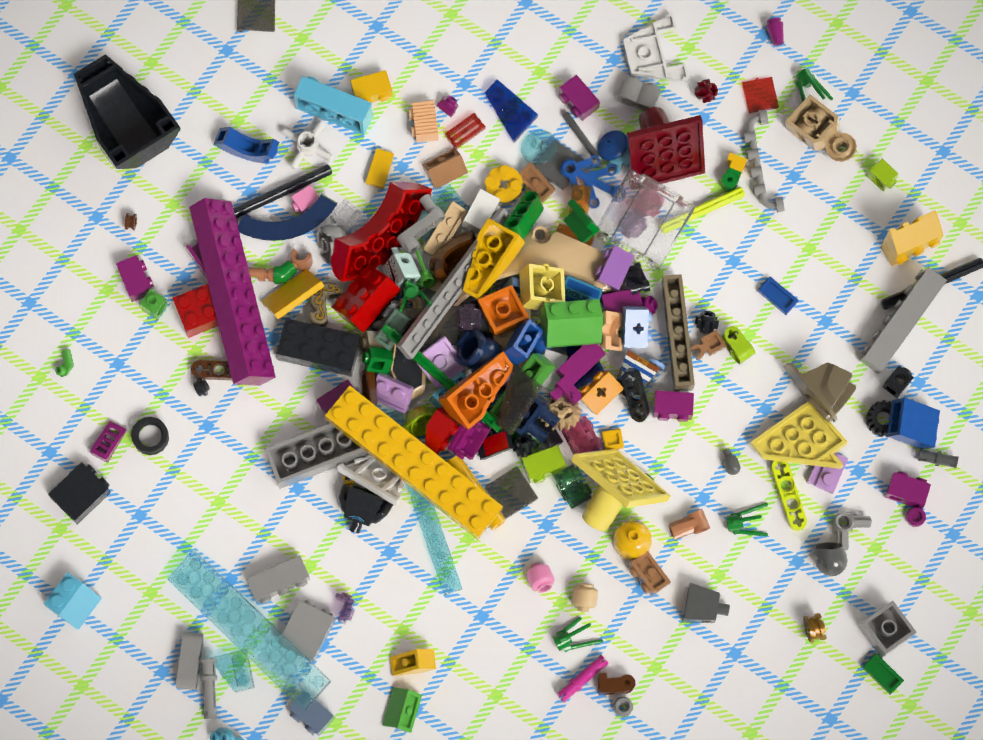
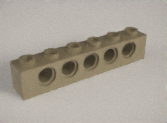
(677, 333)

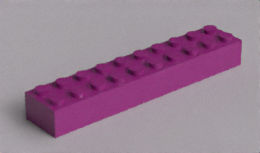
(232, 292)

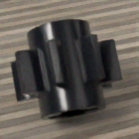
(706, 322)
(524, 445)

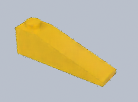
(493, 254)

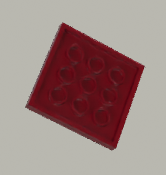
(666, 148)

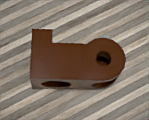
(614, 686)

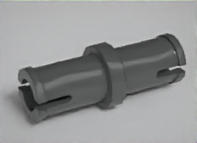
(938, 458)

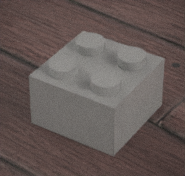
(887, 629)

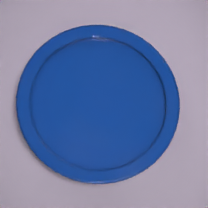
(612, 145)

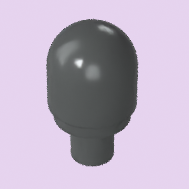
(731, 462)

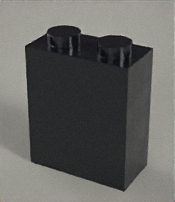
(80, 492)

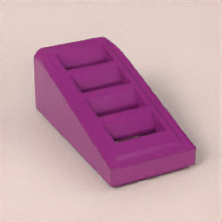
(114, 444)

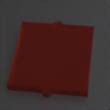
(760, 94)

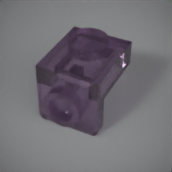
(347, 611)

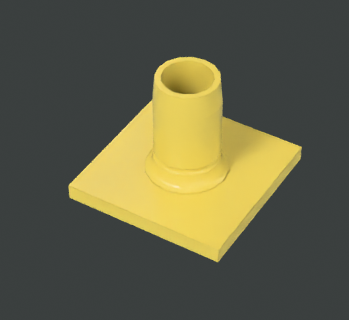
(619, 485)

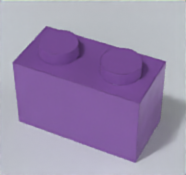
(614, 267)

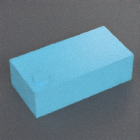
(333, 105)

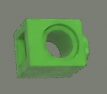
(154, 304)

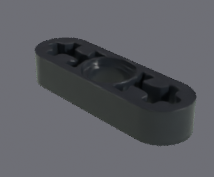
(638, 387)

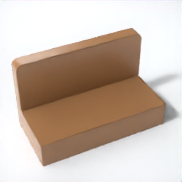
(445, 168)

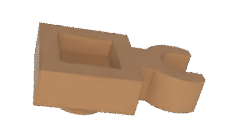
(710, 343)

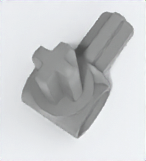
(852, 522)

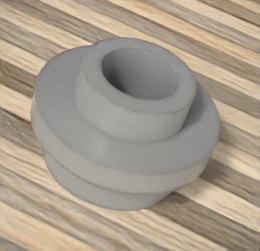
(623, 700)

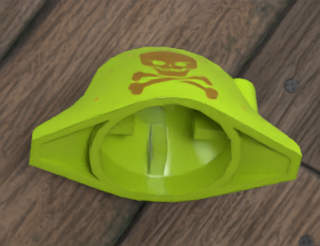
(418, 419)

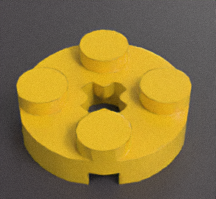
(504, 173)

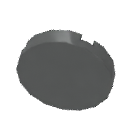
(384, 315)

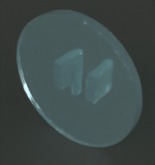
(539, 147)

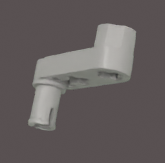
(409, 237)

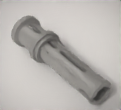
(209, 694)

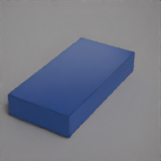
(778, 295)

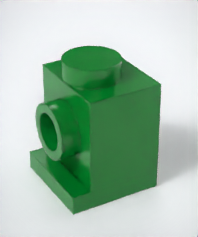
(378, 360)

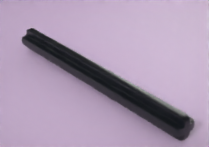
(282, 190)
(950, 275)

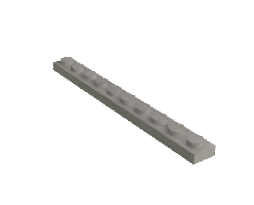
(442, 300)

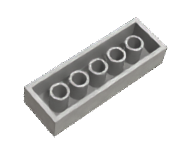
(311, 454)

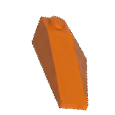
(472, 396)

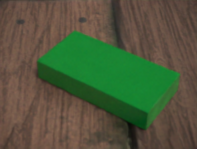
(883, 674)

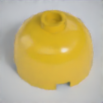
(632, 540)

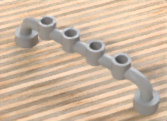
(756, 171)

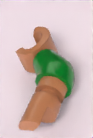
(283, 272)

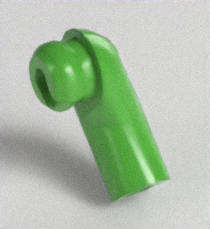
(67, 365)

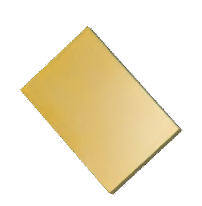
(292, 293)

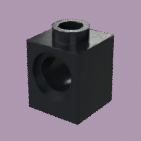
(894, 388)

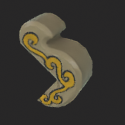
(318, 302)

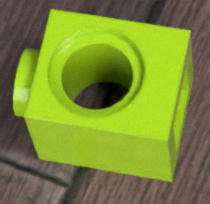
(883, 175)

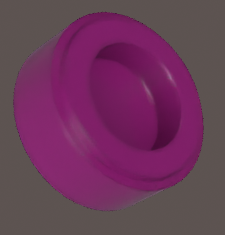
(915, 517)

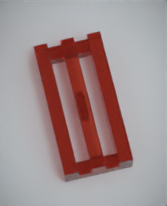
(477, 121)

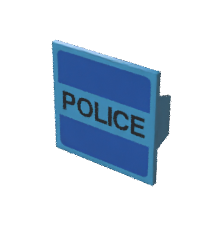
(579, 290)

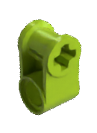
(739, 347)

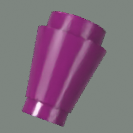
(776, 30)

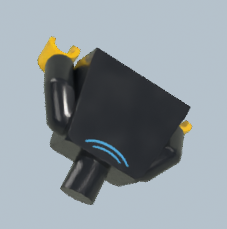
(361, 505)

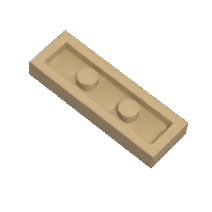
(446, 229)

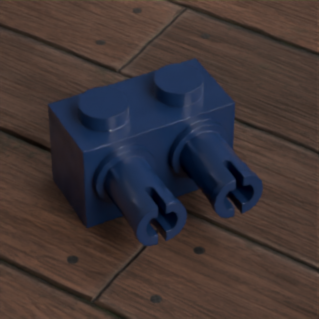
(538, 409)

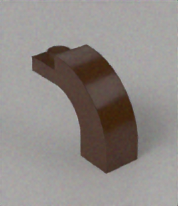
(450, 254)

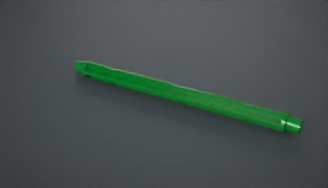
(435, 372)

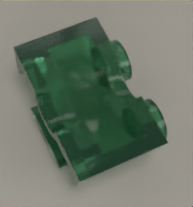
(571, 486)

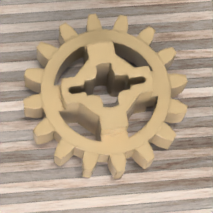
(563, 409)

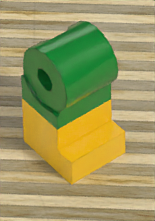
(732, 176)

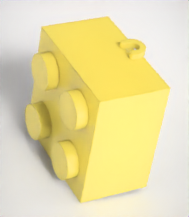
(541, 285)

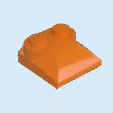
(503, 310)

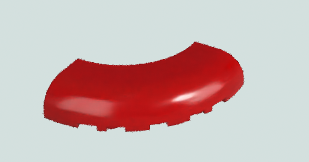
(373, 240)

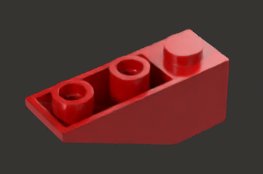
(439, 430)

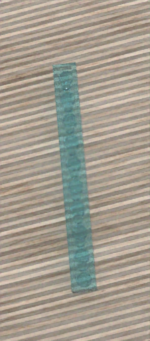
(433, 533)

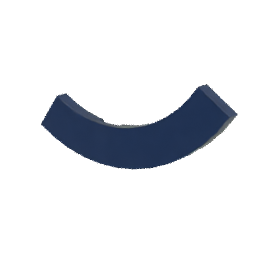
(290, 227)

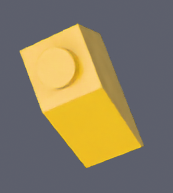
(413, 662)

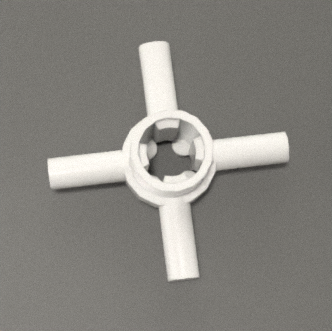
(306, 138)

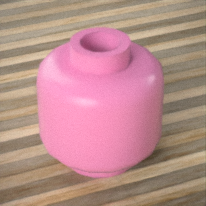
(540, 577)

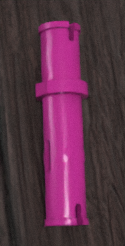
(582, 678)

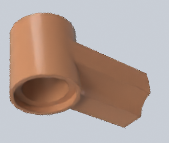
(694, 523)

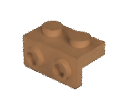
(649, 574)

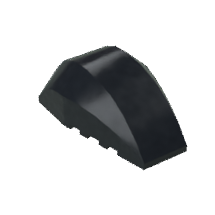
(124, 114)

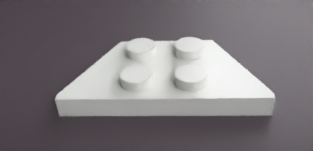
(374, 477)

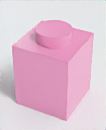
(304, 199)

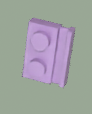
(393, 392)
(825, 477)

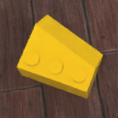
(912, 238)

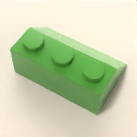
(572, 323)

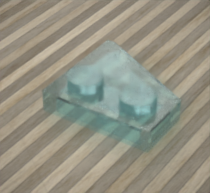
(235, 670)

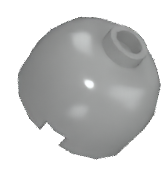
(326, 238)

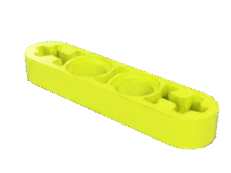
(790, 494)

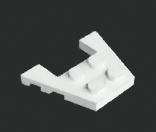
(646, 54)

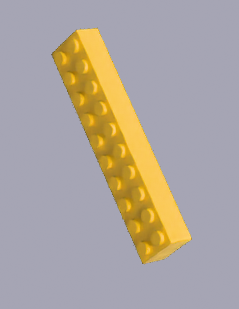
(413, 462)

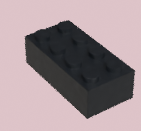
(318, 347)

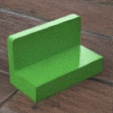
(402, 709)

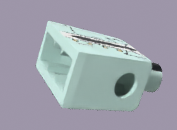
(400, 267)

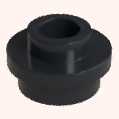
(201, 387)

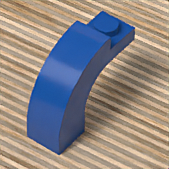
(246, 147)

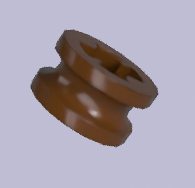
(130, 221)

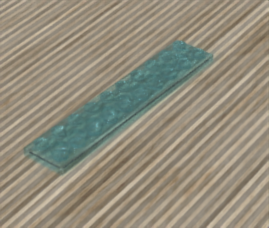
(249, 630)

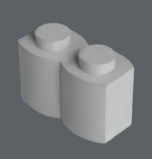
(638, 94)

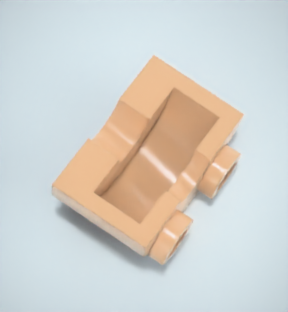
(611, 325)

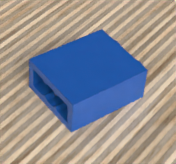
(913, 423)

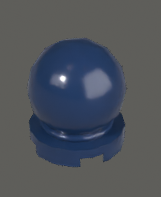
(475, 349)

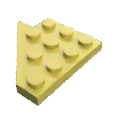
(801, 439)

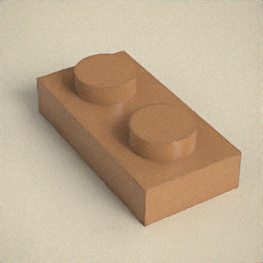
(537, 182)

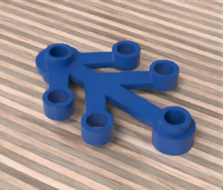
(590, 178)

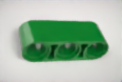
(525, 214)

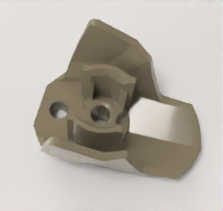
(825, 388)

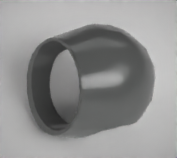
(831, 558)

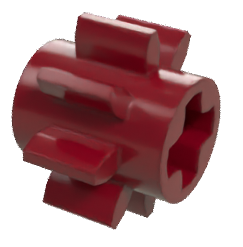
(706, 91)

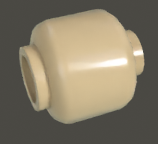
(584, 597)

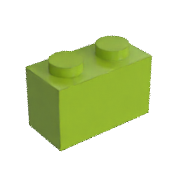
(543, 464)

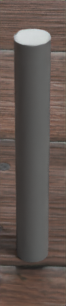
(579, 133)

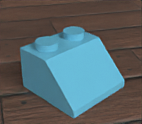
(72, 601)

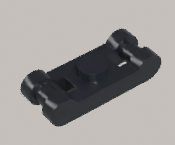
(636, 279)

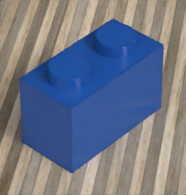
(522, 342)

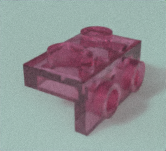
(582, 437)

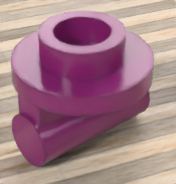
(448, 105)
(650, 303)

